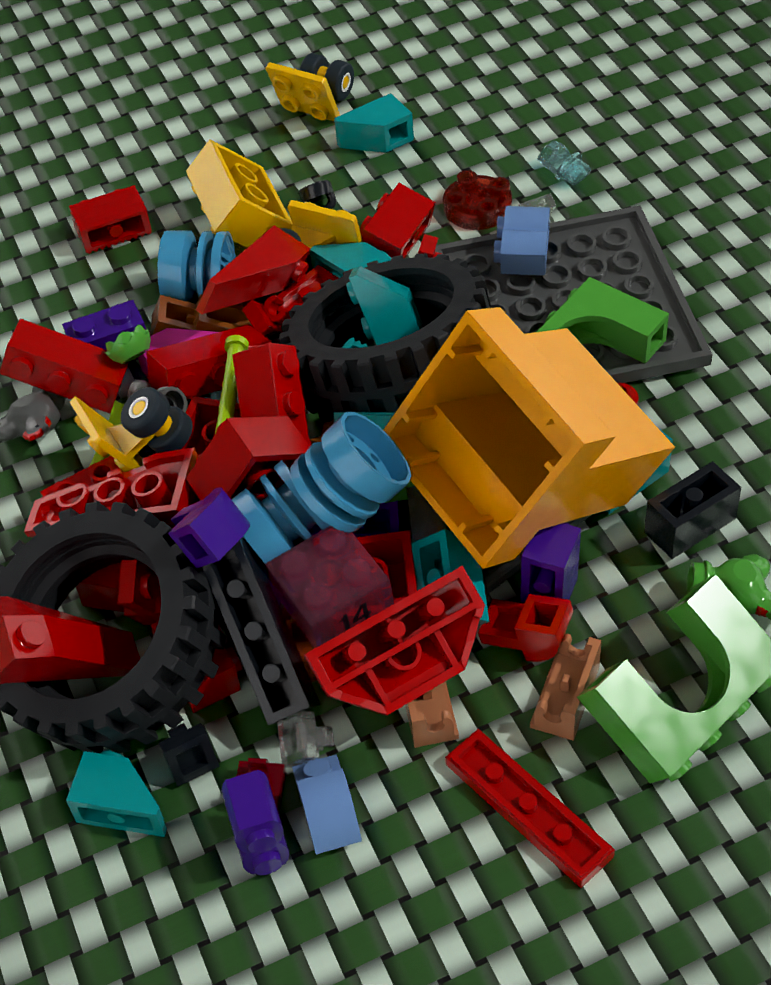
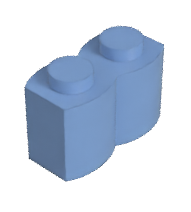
(523, 240)

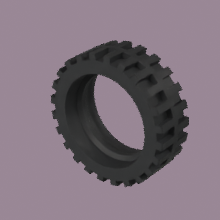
(381, 374)
(174, 661)

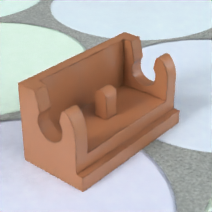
(570, 674)
(432, 717)

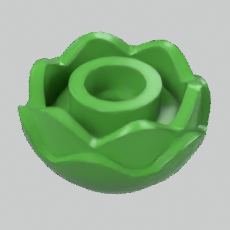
(129, 345)

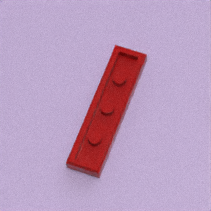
(530, 808)

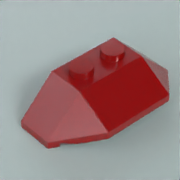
(402, 647)

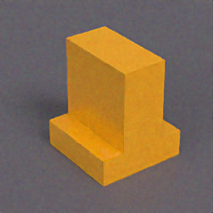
(520, 435)

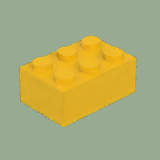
(236, 194)

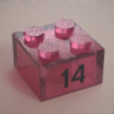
(329, 584)

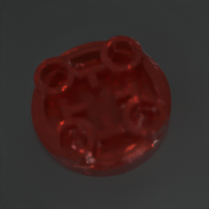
(476, 200)

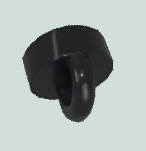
(317, 192)

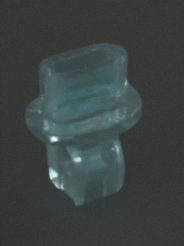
(563, 164)

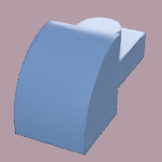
(327, 804)

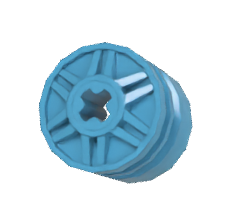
(188, 268)
(350, 472)
(278, 517)

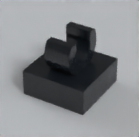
(188, 753)

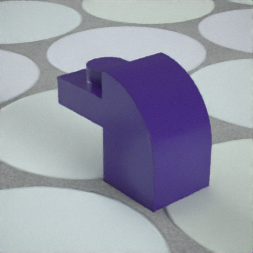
(209, 528)

